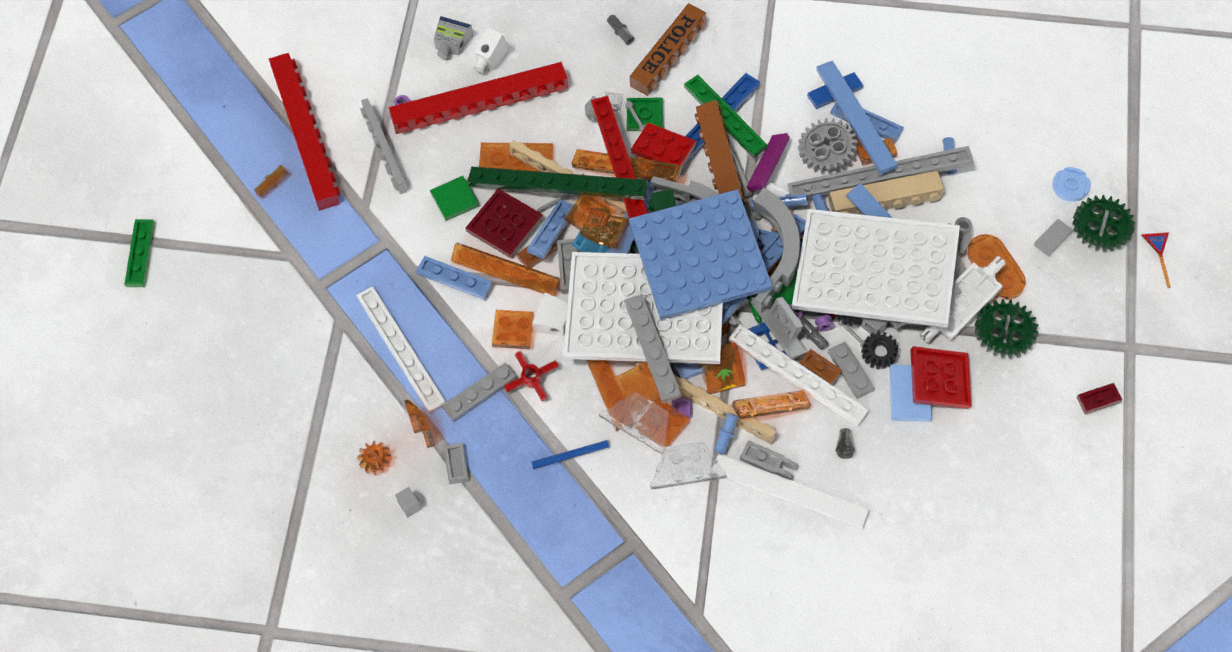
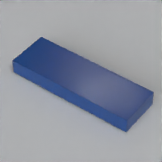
(822, 96)

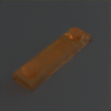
(771, 404)

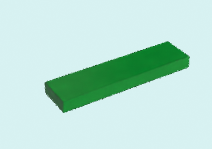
(139, 253)

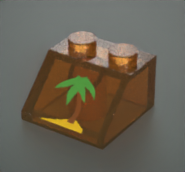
(725, 375)

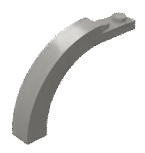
(682, 192)
(783, 221)

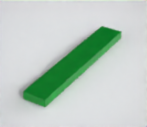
(734, 123)

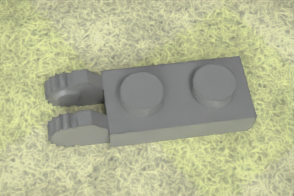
(767, 460)

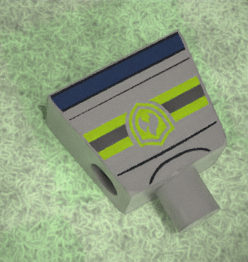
(451, 36)

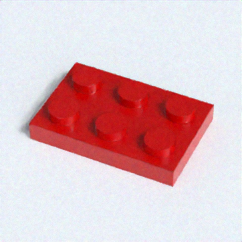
(663, 145)

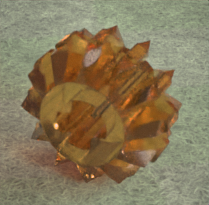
(369, 463)

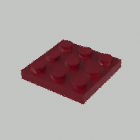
(504, 223)

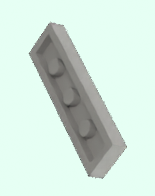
(479, 392)

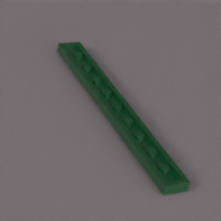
(558, 183)

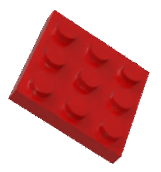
(940, 377)

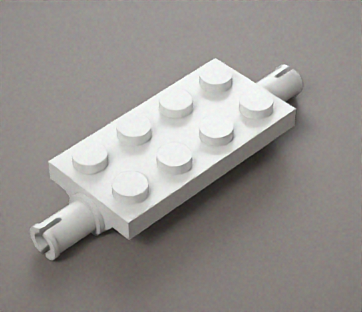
(977, 289)

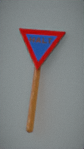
(1157, 242)

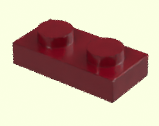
(1099, 398)

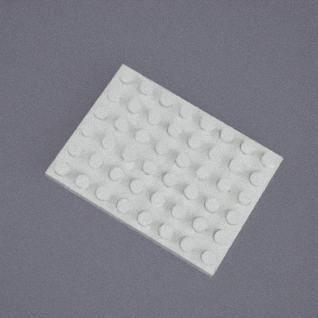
(876, 267)
(602, 328)

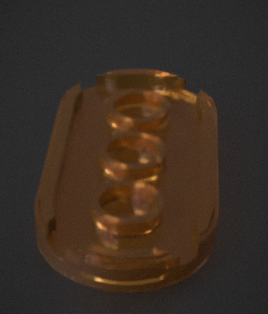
(983, 251)

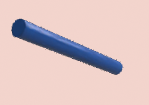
(570, 454)

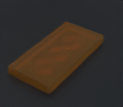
(497, 155)

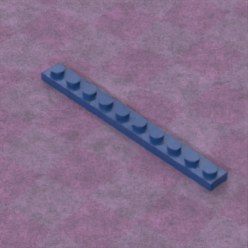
(734, 98)

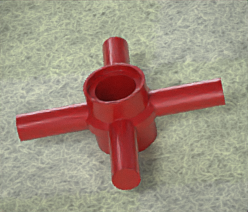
(534, 382)

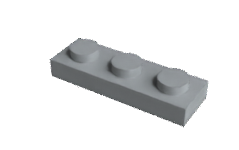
(565, 251)
(851, 370)

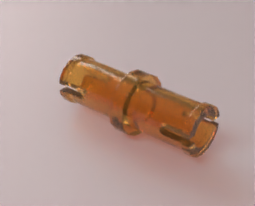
(270, 181)

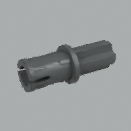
(620, 29)
(812, 333)

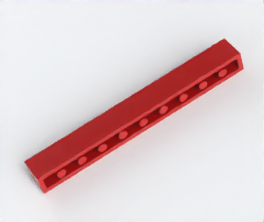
(478, 97)
(304, 132)

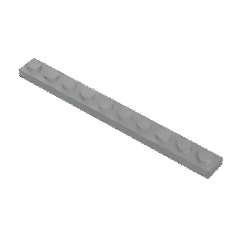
(906, 167)

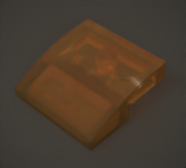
(604, 228)
(419, 423)

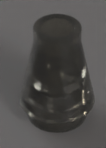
(845, 445)

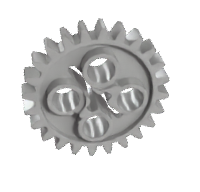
(832, 158)

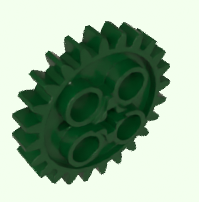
(1121, 227)
(1025, 331)

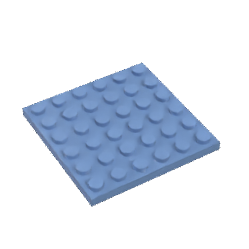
(699, 254)

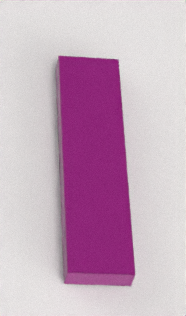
(768, 162)

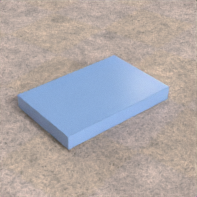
(902, 399)

